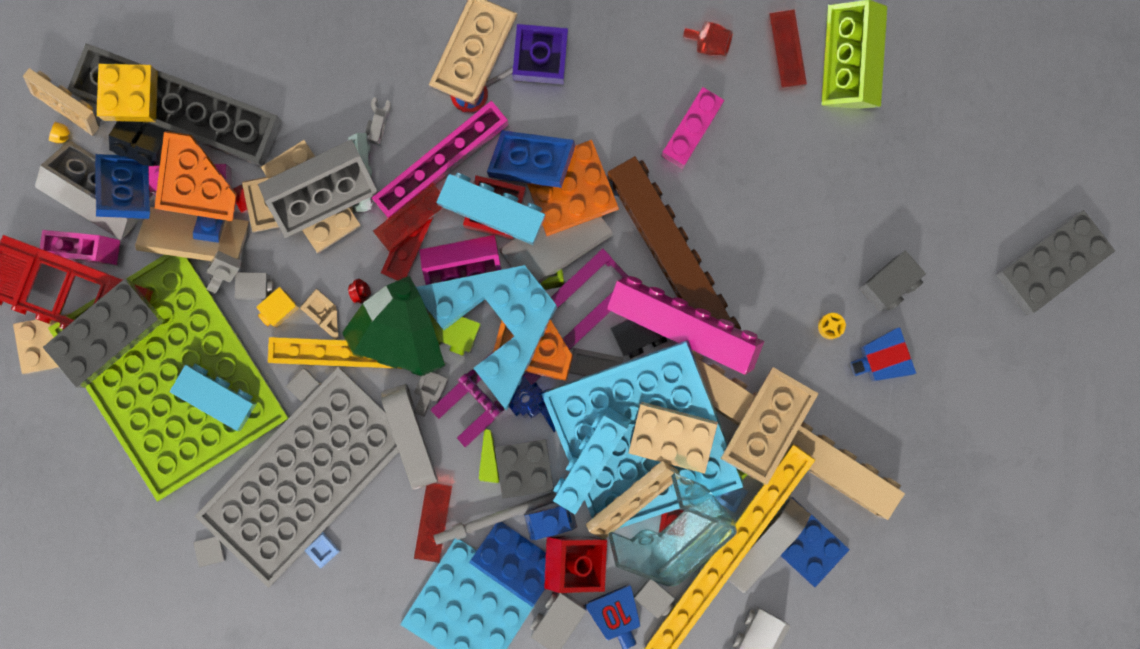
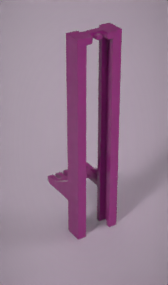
(469, 381)

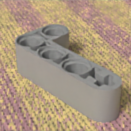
(408, 436)
(771, 544)

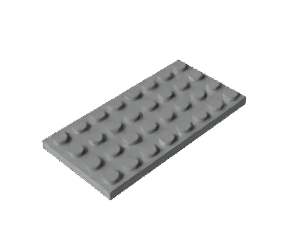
(301, 478)

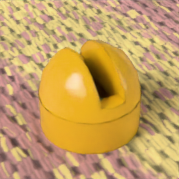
(59, 133)

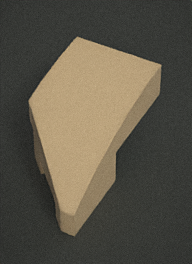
(322, 312)

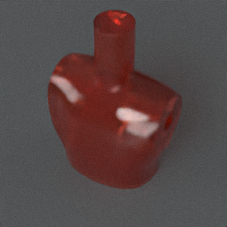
(711, 39)

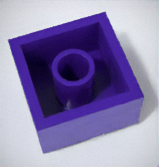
(540, 54)

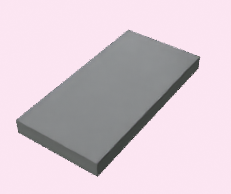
(557, 250)

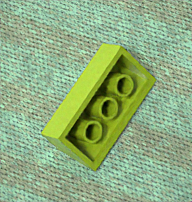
(854, 55)

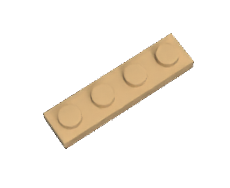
(632, 500)

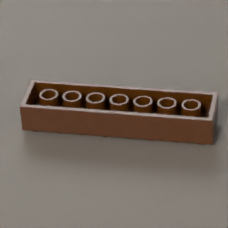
(665, 240)

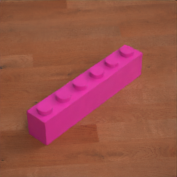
(442, 158)
(682, 322)

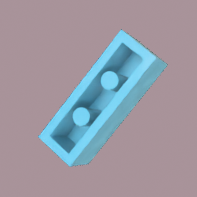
(213, 396)

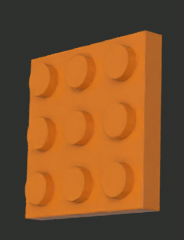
(582, 196)

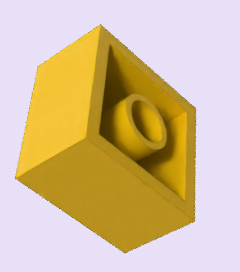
(127, 92)

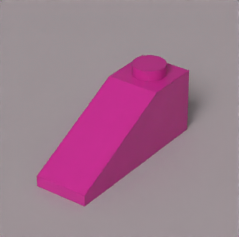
(81, 246)

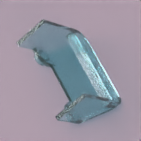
(683, 544)

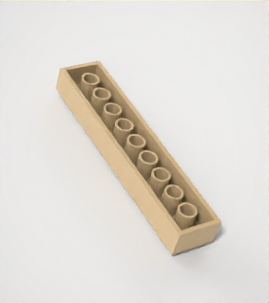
(830, 465)

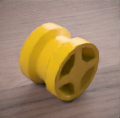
(836, 325)

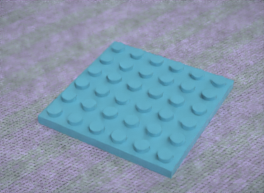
(661, 379)

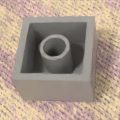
(558, 621)

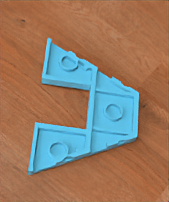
(517, 302)

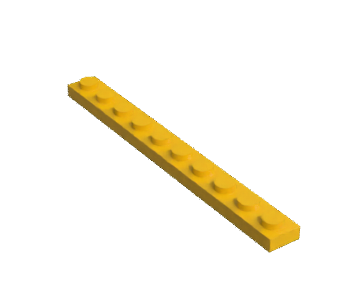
(726, 559)

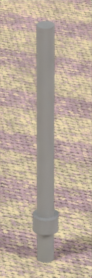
(460, 530)

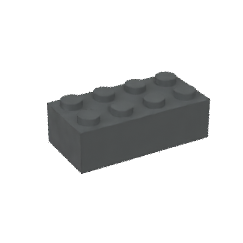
(1055, 262)
(103, 333)

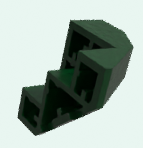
(395, 330)

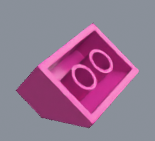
(460, 259)

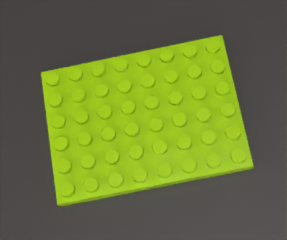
(159, 431)

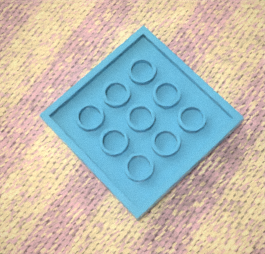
(465, 606)

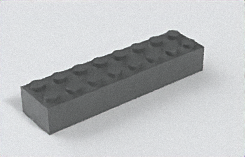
(191, 110)

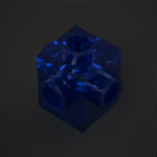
(533, 405)

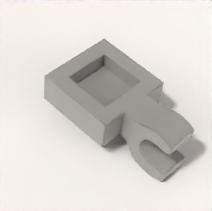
(376, 127)
(221, 268)
(429, 388)

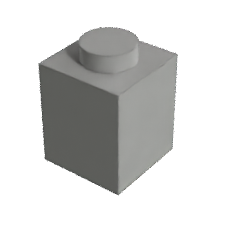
(253, 286)
(655, 598)

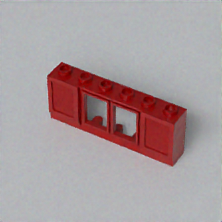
(20, 268)

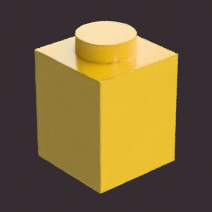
(276, 308)

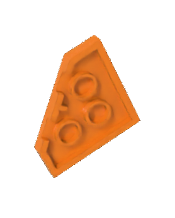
(191, 181)
(551, 355)

